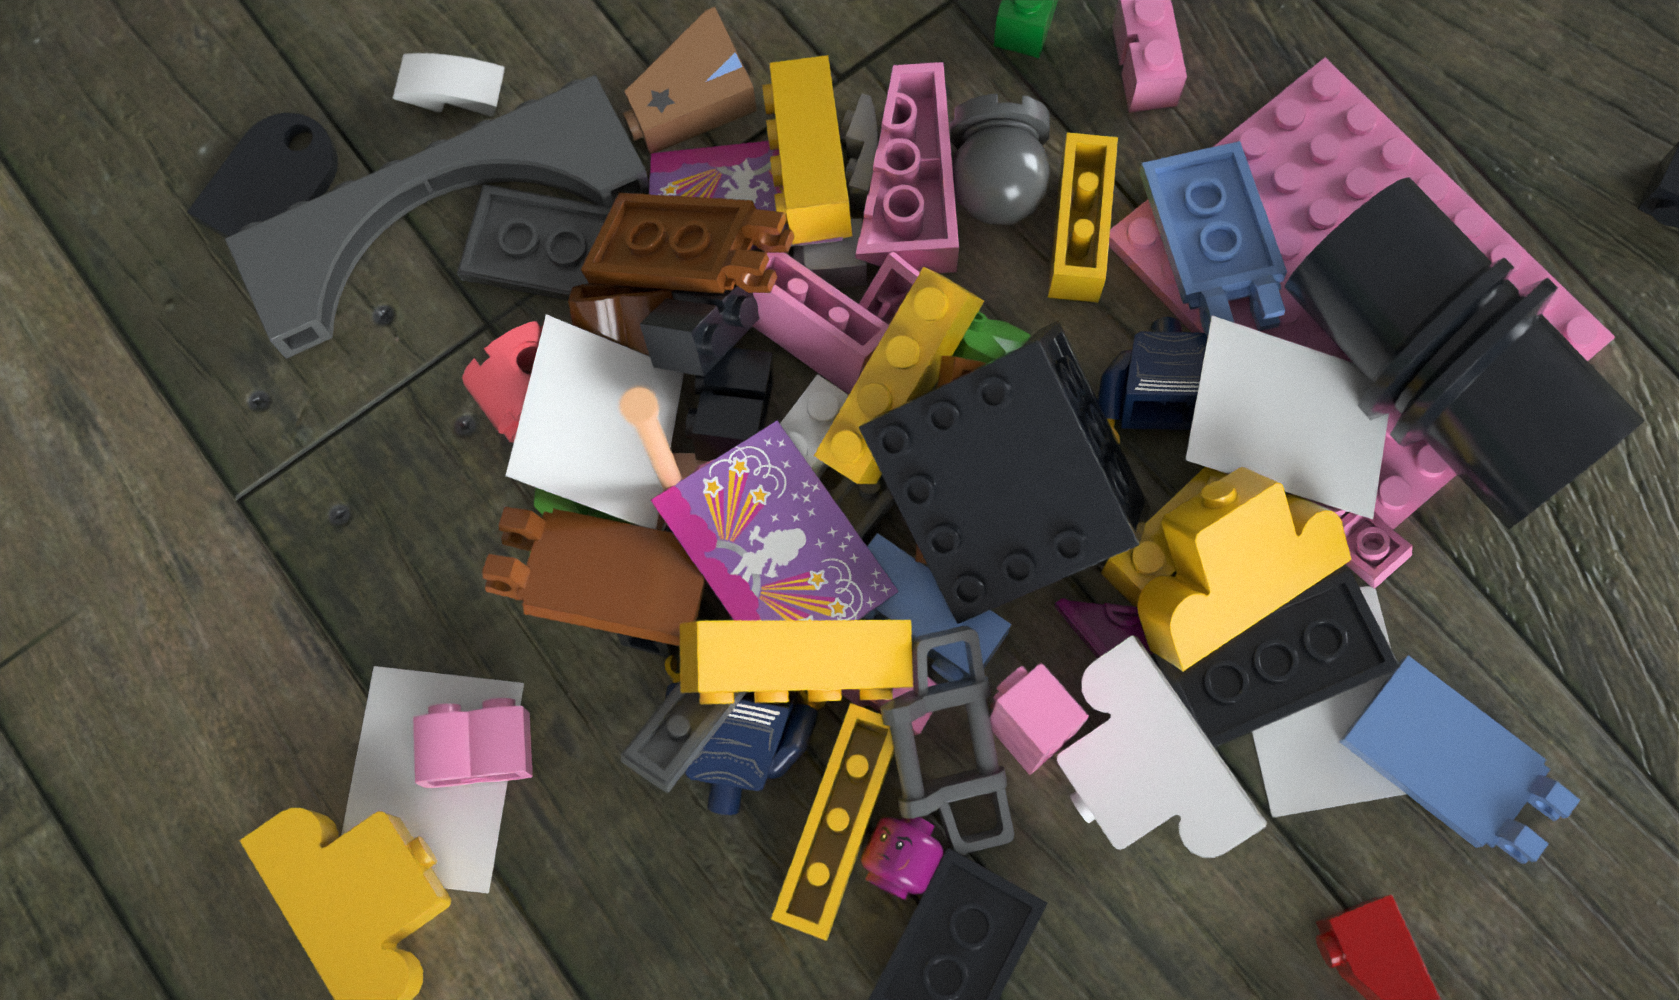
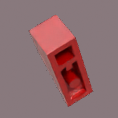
(1375, 952)

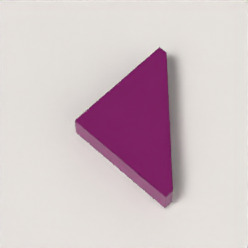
(1102, 625)

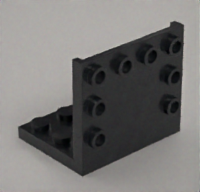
(1009, 476)

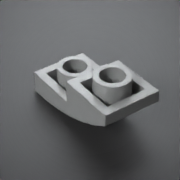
(860, 133)

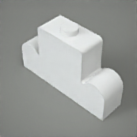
(1152, 761)

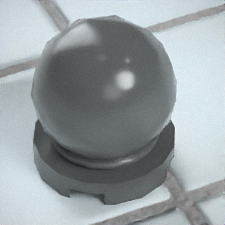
(1000, 158)

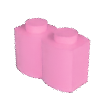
(472, 745)

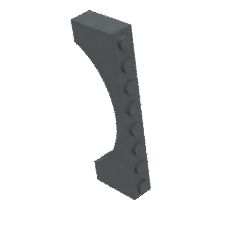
(305, 255)

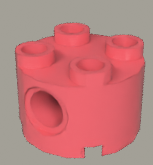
(504, 377)

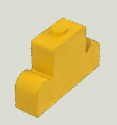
(1236, 559)
(351, 897)

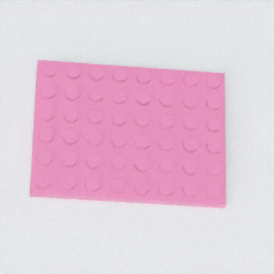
(1314, 162)

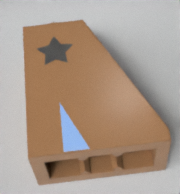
(690, 87)

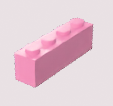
(912, 177)

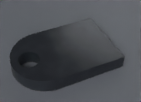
(267, 176)

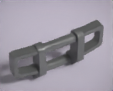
(922, 797)

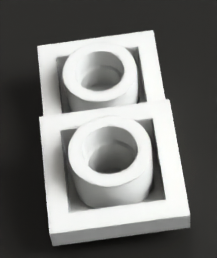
(456, 80)

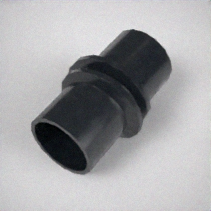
(1459, 352)

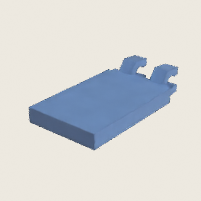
(1216, 233)
(1456, 761)

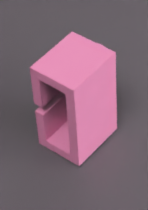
(1154, 64)

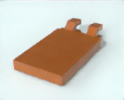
(687, 244)
(597, 574)

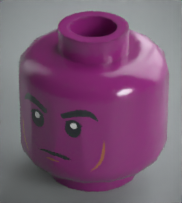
(901, 855)

